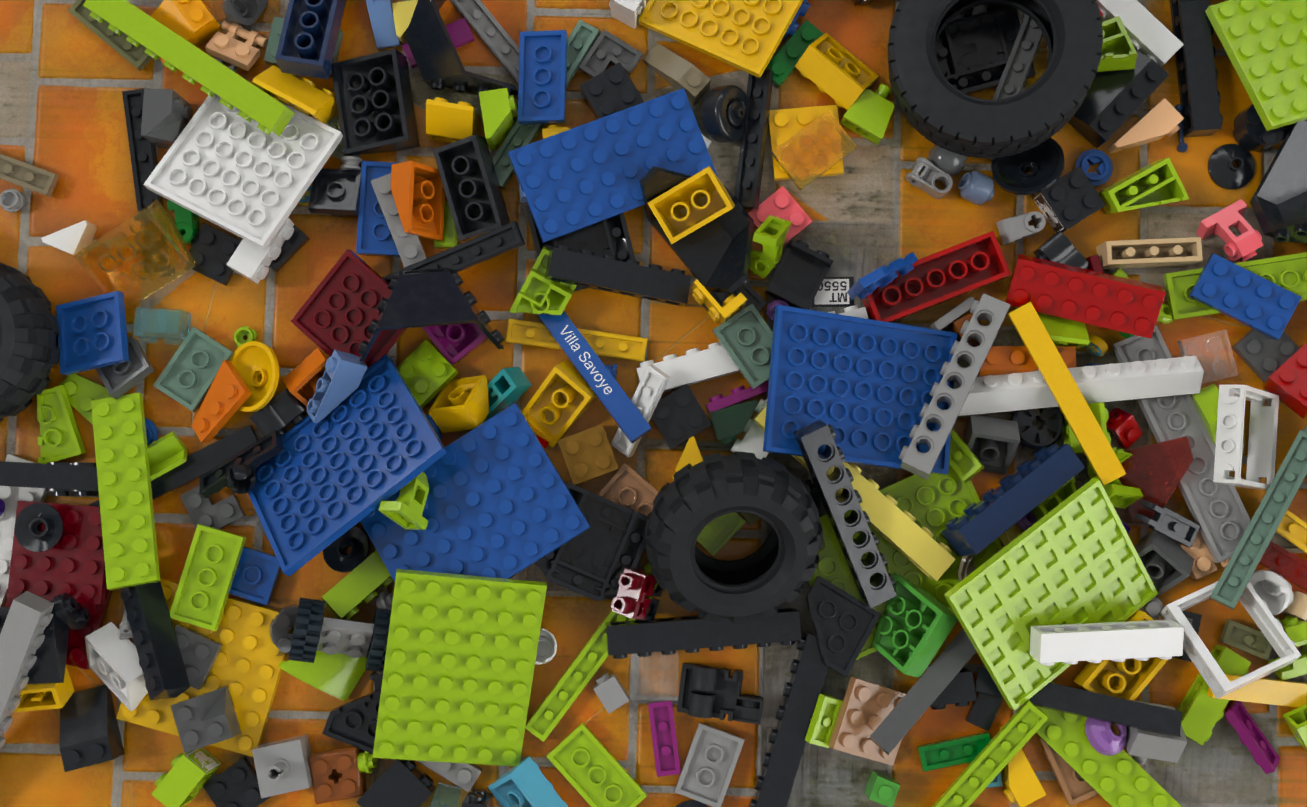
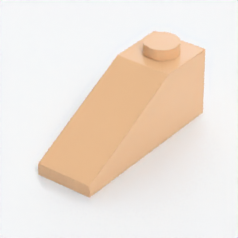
(1154, 125)

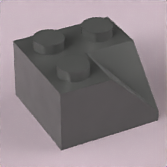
(164, 116)
(205, 719)

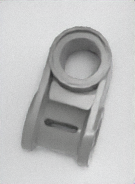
(928, 177)
(1017, 227)

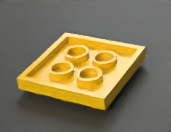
(788, 122)

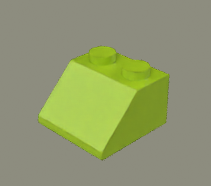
(498, 115)
(1065, 331)

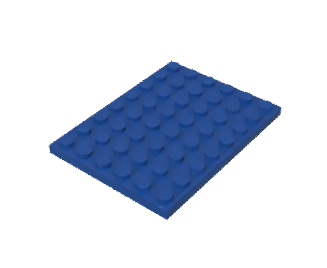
(858, 378)
(343, 466)
(488, 507)

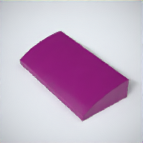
(456, 340)

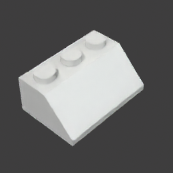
(116, 664)

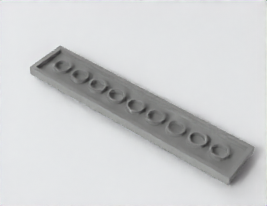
(1212, 504)

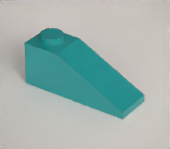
(506, 389)

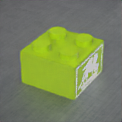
(186, 778)

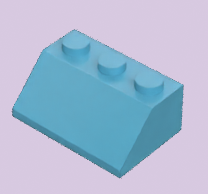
(525, 787)

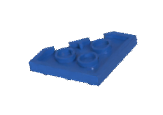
(882, 276)

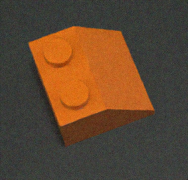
(304, 377)

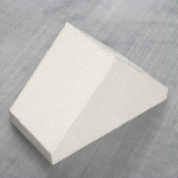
(72, 238)

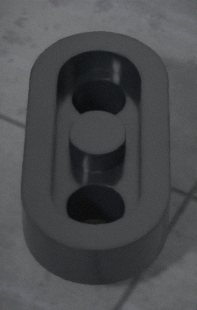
(70, 611)

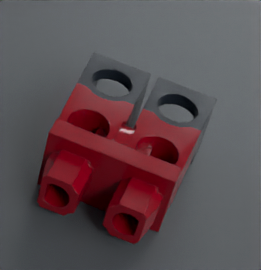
(635, 594)

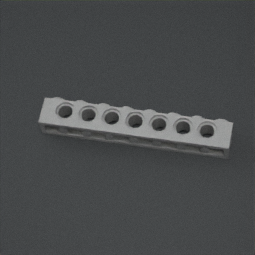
(995, 313)

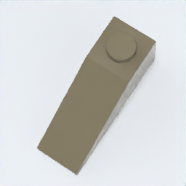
(678, 72)

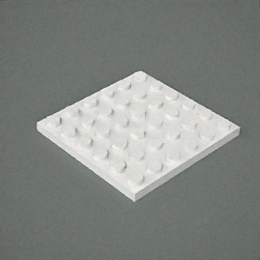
(240, 173)

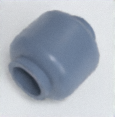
(976, 187)

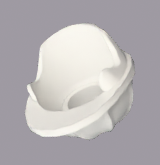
(1273, 589)

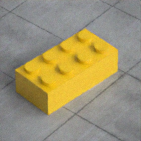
(1120, 679)

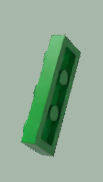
(787, 57)
(952, 751)

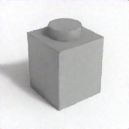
(611, 692)

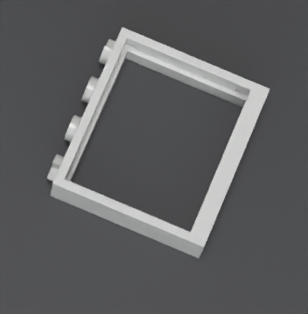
(1261, 438)
(1202, 657)

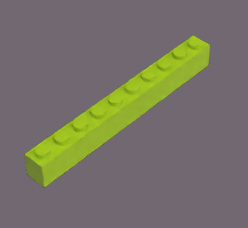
(193, 62)

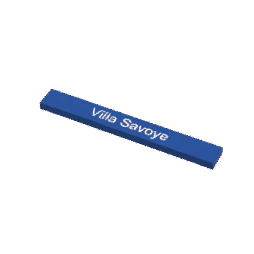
(596, 375)

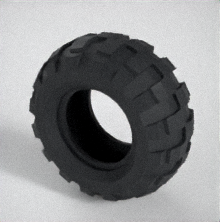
(26, 341)
(742, 585)

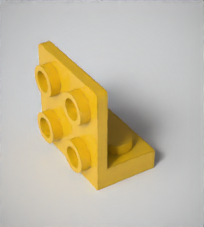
(718, 313)

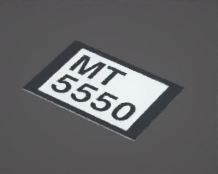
(834, 292)

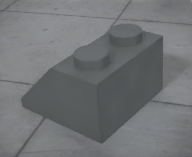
(992, 441)
(1163, 561)

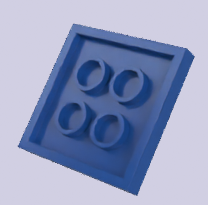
(92, 333)

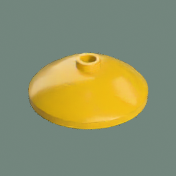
(259, 371)

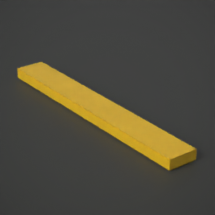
(1066, 393)

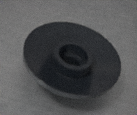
(1222, 170)
(29, 530)
(336, 553)

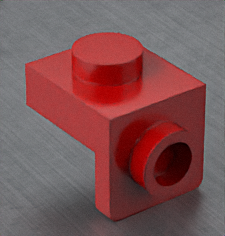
(1123, 427)

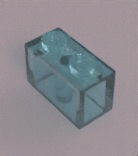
(161, 325)

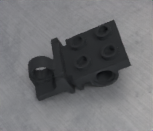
(714, 693)

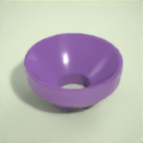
(1103, 739)

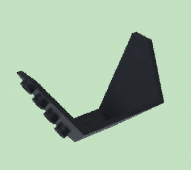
(438, 57)
(1282, 194)
(713, 253)
(425, 300)

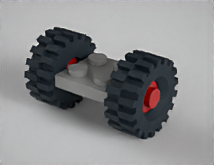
(338, 635)

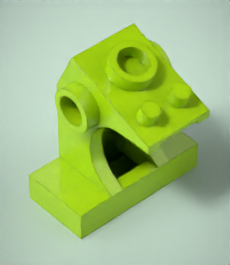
(772, 237)
(1119, 495)
(409, 505)
(1297, 632)

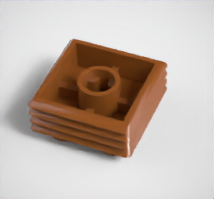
(329, 788)

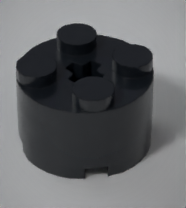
(1252, 134)

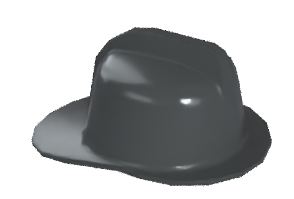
(243, 11)

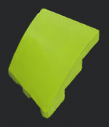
(540, 294)
(330, 673)

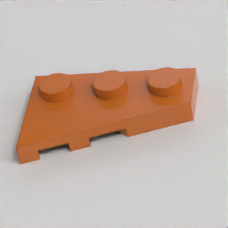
(221, 402)

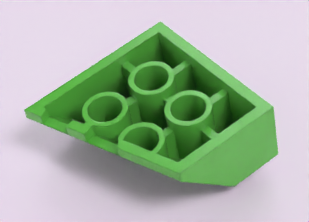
(912, 627)

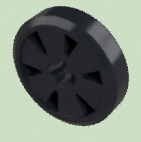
(1049, 433)

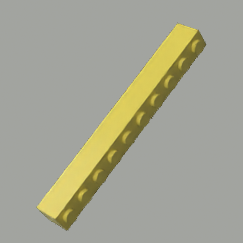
(890, 522)

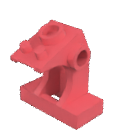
(1219, 224)

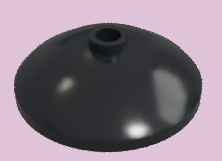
(1044, 162)

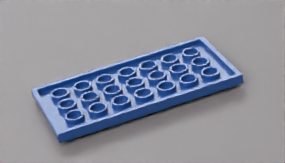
(598, 165)

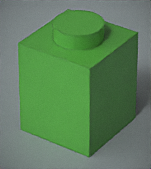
(882, 789)

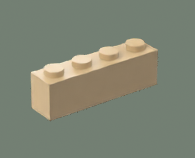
(1150, 253)

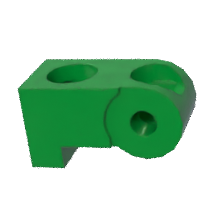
(185, 221)

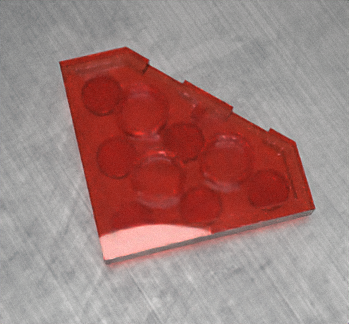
(1156, 472)

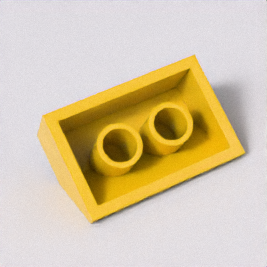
(835, 71)
(297, 93)
(691, 204)

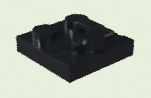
(335, 192)

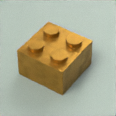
(588, 454)

